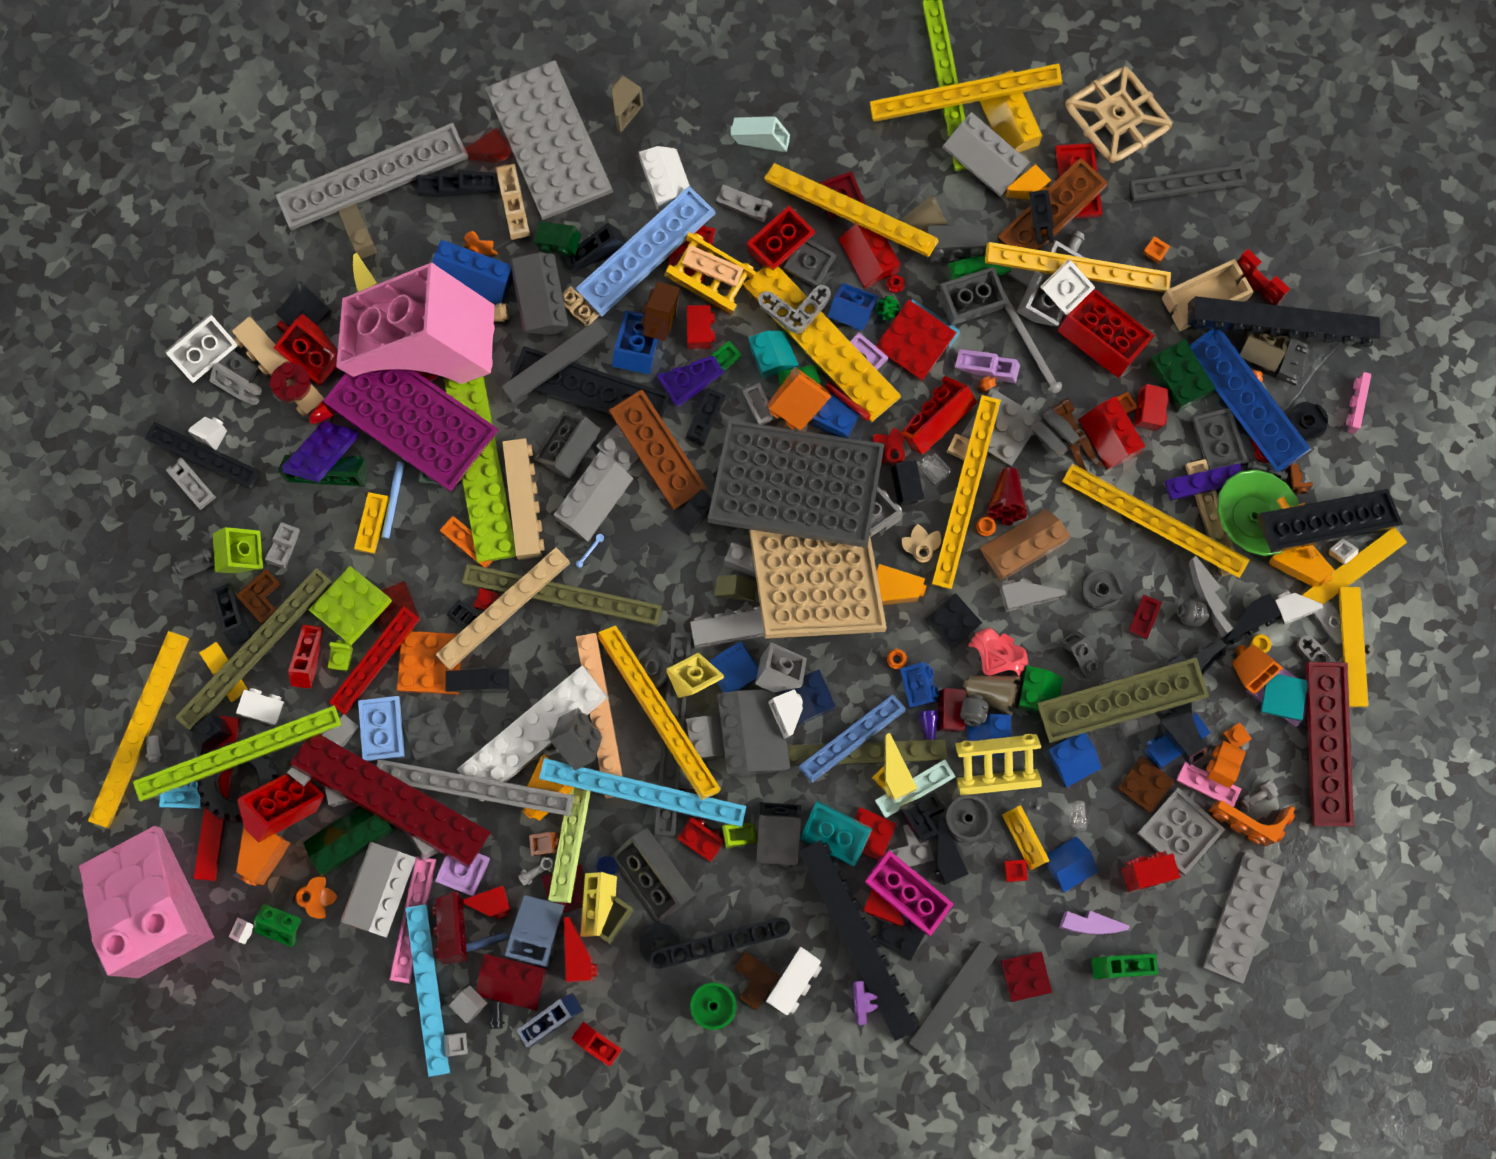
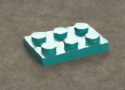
(844, 834)

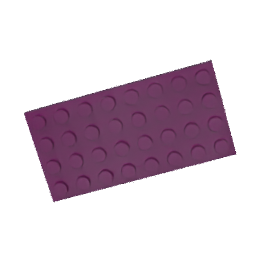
(414, 421)

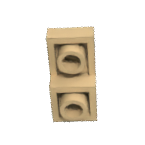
(578, 307)

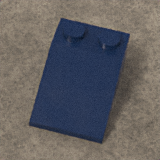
(815, 697)

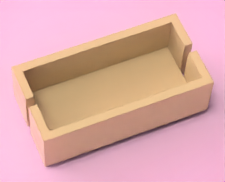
(1215, 283)

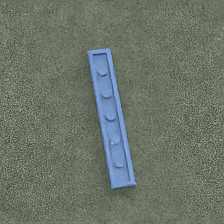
(852, 738)

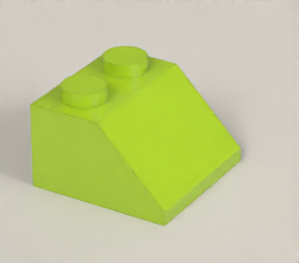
(237, 550)

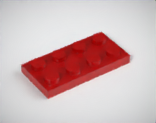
(1065, 157)

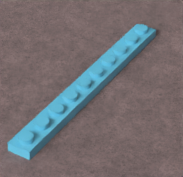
(642, 792)

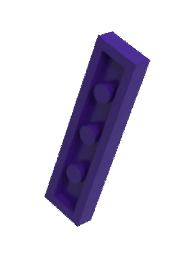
(1200, 482)

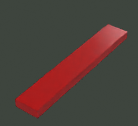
(374, 660)

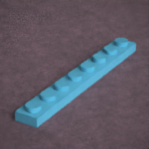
(427, 990)

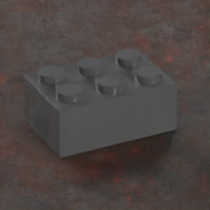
(957, 242)

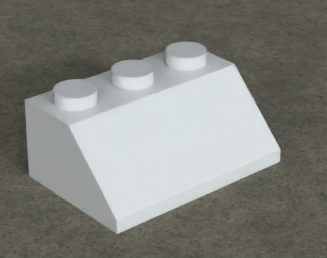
(663, 174)
(201, 348)
(794, 982)

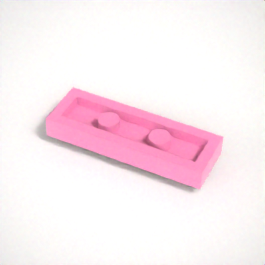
(1358, 402)
(1198, 781)

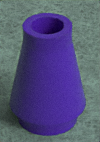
(929, 723)

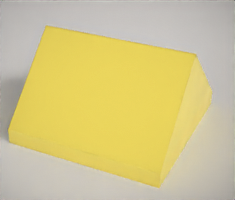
(693, 675)

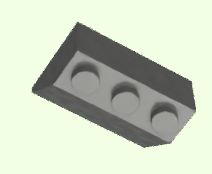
(972, 296)
(567, 444)

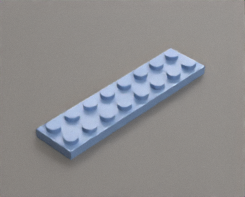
(645, 251)

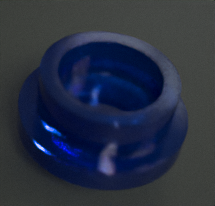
(607, 865)

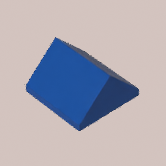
(1071, 864)

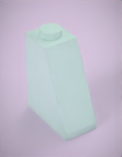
(760, 133)

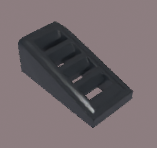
(456, 609)

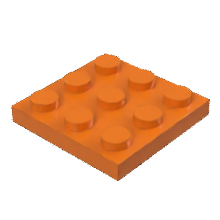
(419, 666)

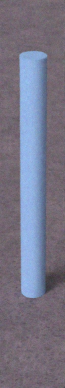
(392, 500)

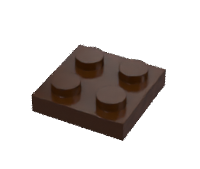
(1145, 784)

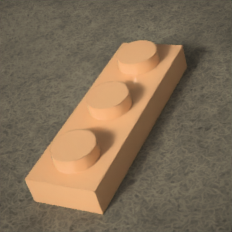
(712, 266)

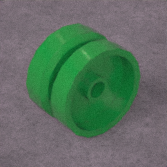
(704, 997)

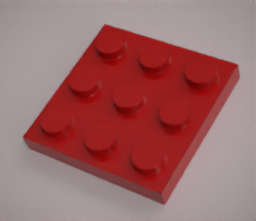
(916, 340)

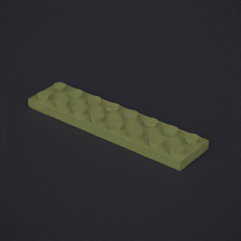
(1123, 700)

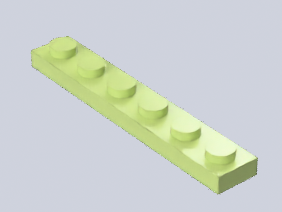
(569, 848)

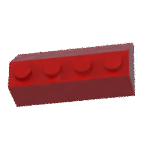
(278, 806)

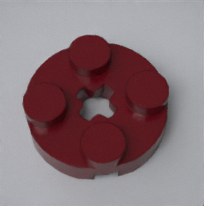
(288, 371)

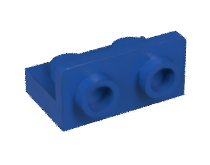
(919, 684)

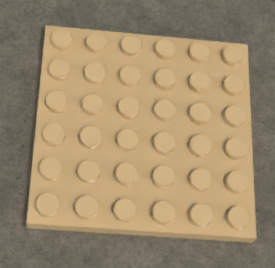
(815, 587)

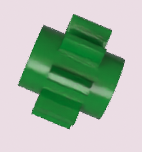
(887, 308)

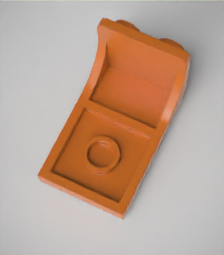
(1257, 832)

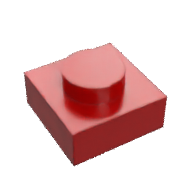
(485, 599)
(1015, 871)

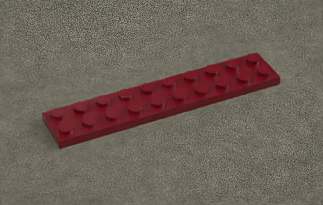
(391, 799)

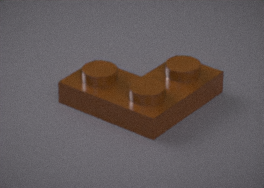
(255, 595)
(761, 979)

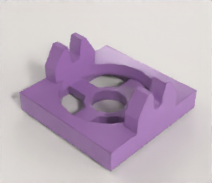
(862, 1003)

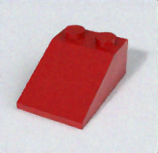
(308, 347)
(578, 960)

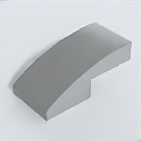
(282, 546)

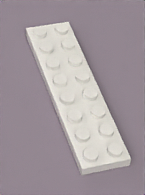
(533, 730)

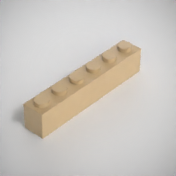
(261, 349)
(522, 499)

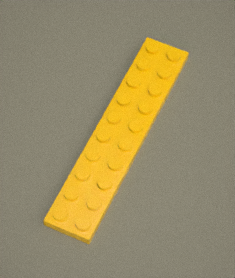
(828, 346)

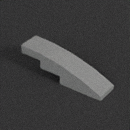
(1206, 588)
(339, 735)

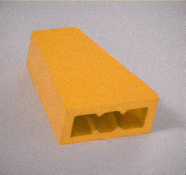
(1303, 568)
(899, 586)
(537, 783)

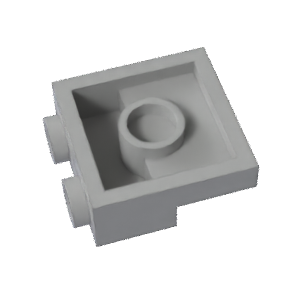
(884, 513)

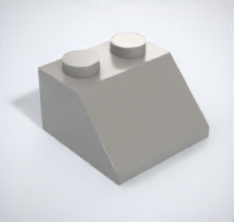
(780, 669)
(706, 736)

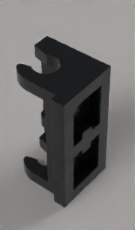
(907, 483)

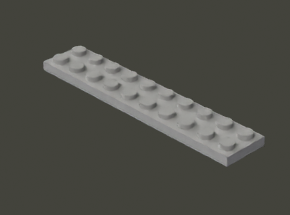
(371, 176)

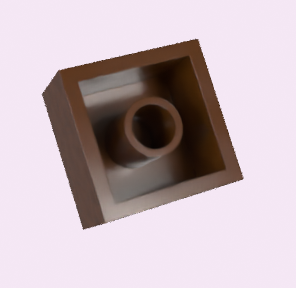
(660, 311)

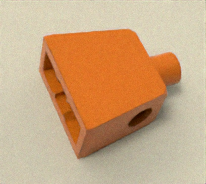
(1254, 667)

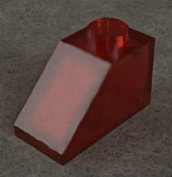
(489, 148)

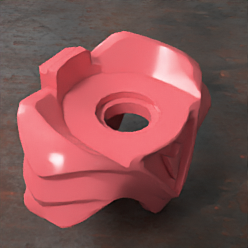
(999, 652)

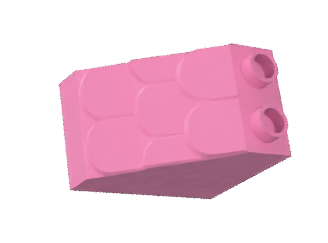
(141, 906)

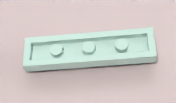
(925, 782)

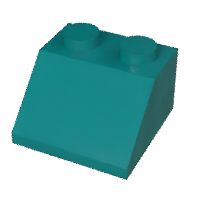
(772, 352)

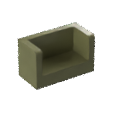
(616, 919)

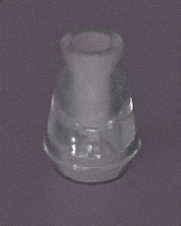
(1078, 818)

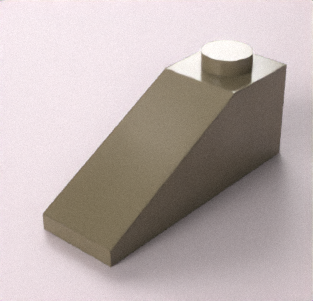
(357, 231)

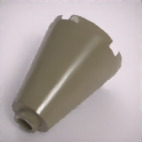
(925, 214)
(998, 691)

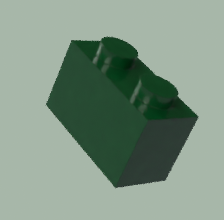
(557, 238)

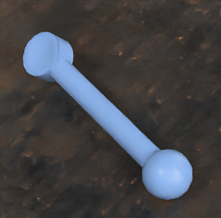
(599, 538)

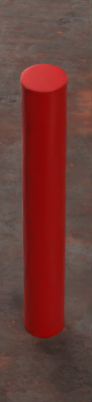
(845, 399)

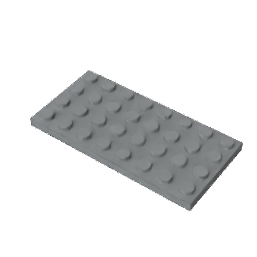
(549, 140)

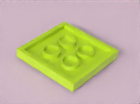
(350, 605)

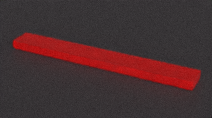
(212, 826)

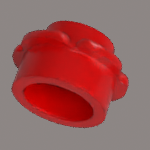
(895, 288)

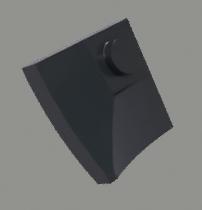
(304, 302)

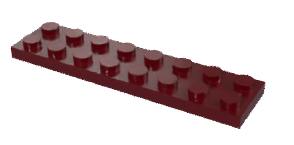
(1329, 744)

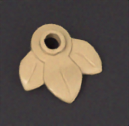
(921, 541)

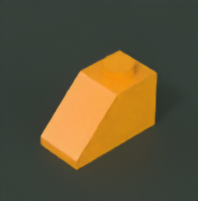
(1030, 181)

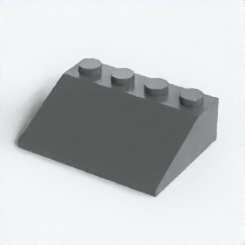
(751, 733)

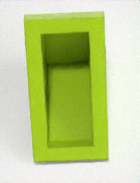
(739, 836)

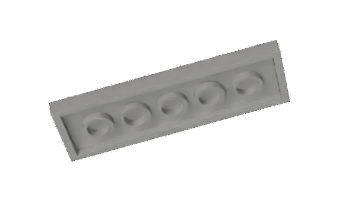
(1243, 917)

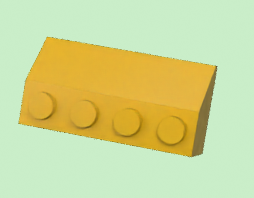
(1012, 120)

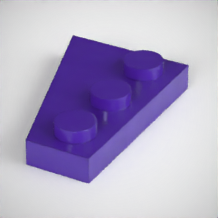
(690, 379)

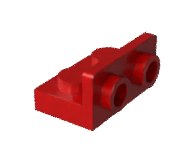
(701, 839)

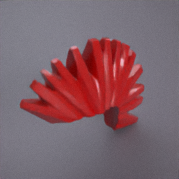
(321, 413)

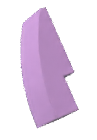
(987, 365)
(1092, 924)

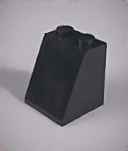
(778, 834)

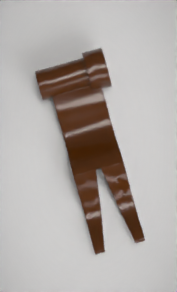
(1065, 409)

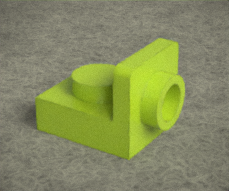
(340, 656)

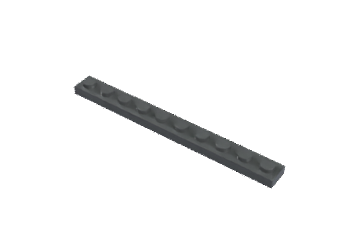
(669, 768)

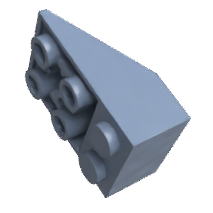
(535, 931)

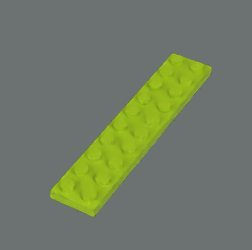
(484, 483)

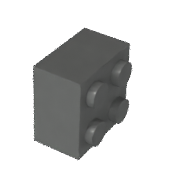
(576, 738)

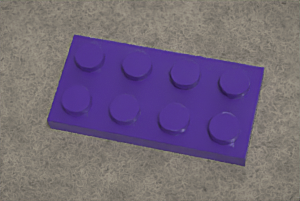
(320, 451)

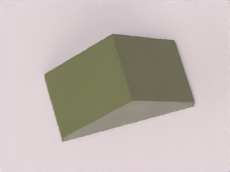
(735, 587)

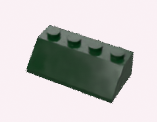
(345, 472)
(345, 839)

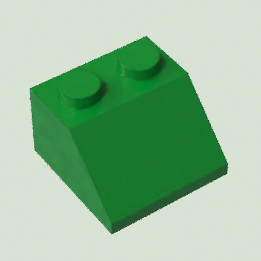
(1036, 687)

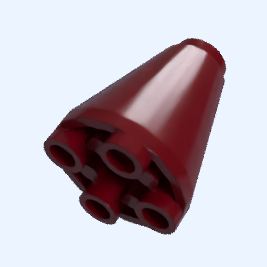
(1008, 498)

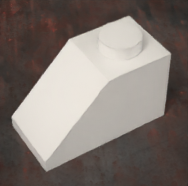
(208, 432)
(1296, 606)
(787, 711)

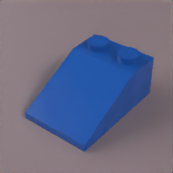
(632, 348)

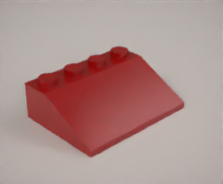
(1105, 333)

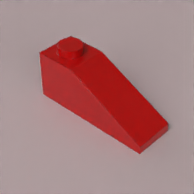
(305, 657)

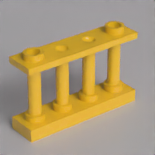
(694, 283)

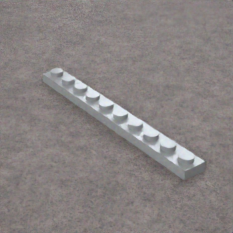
(480, 788)

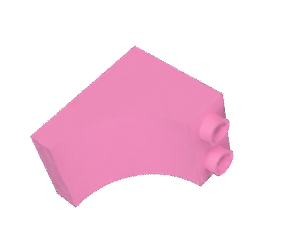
(417, 324)

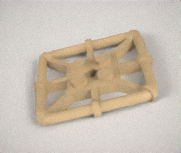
(1118, 124)

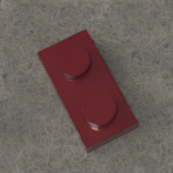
(1145, 617)

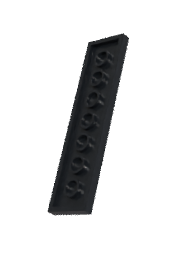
(589, 386)
(1329, 520)

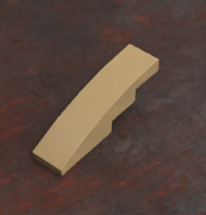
(513, 201)

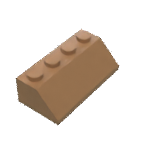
(1025, 544)

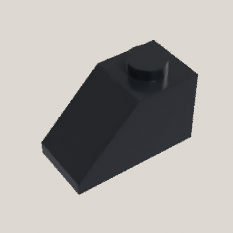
(694, 512)
(209, 734)

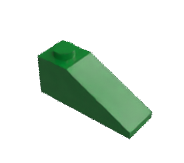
(973, 265)
(1124, 966)

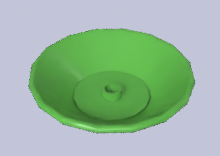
(1249, 495)

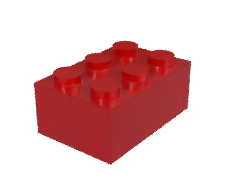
(1150, 871)

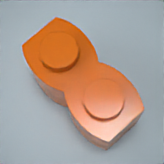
(1225, 764)

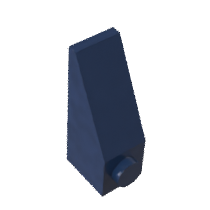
(549, 1020)

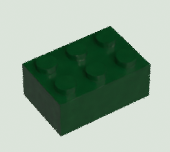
(1181, 374)

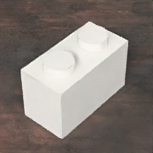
(260, 707)

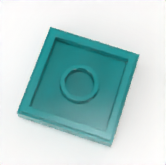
(1284, 697)

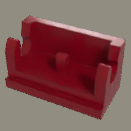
(949, 710)

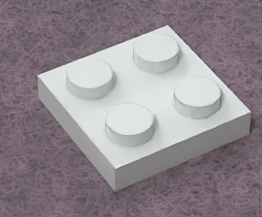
(1067, 287)

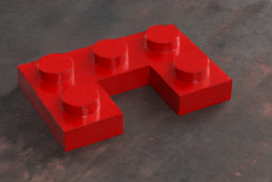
(1273, 290)

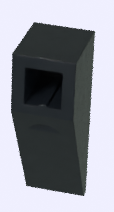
(1255, 615)

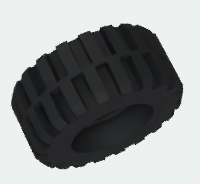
(221, 806)

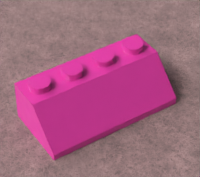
(908, 892)

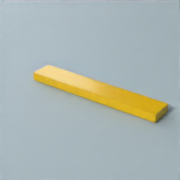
(1357, 566)
(1353, 644)

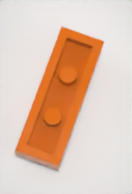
(462, 537)

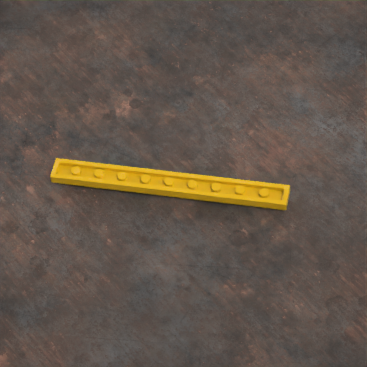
(966, 92)
(851, 210)
(1092, 269)
(966, 492)
(1156, 520)
(659, 713)
(138, 730)

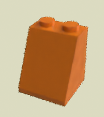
(798, 399)
(259, 859)

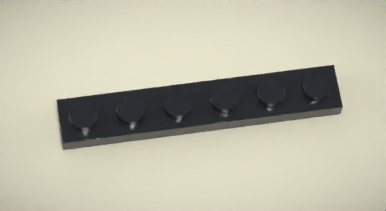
(202, 455)

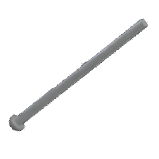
(1054, 386)

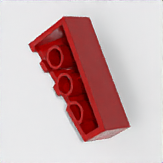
(938, 415)

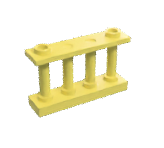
(998, 781)

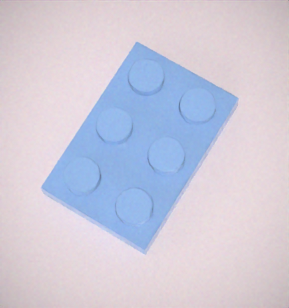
(381, 728)

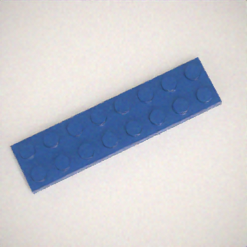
(1249, 400)

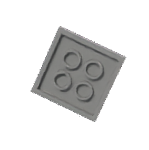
(1010, 429)
(1182, 830)

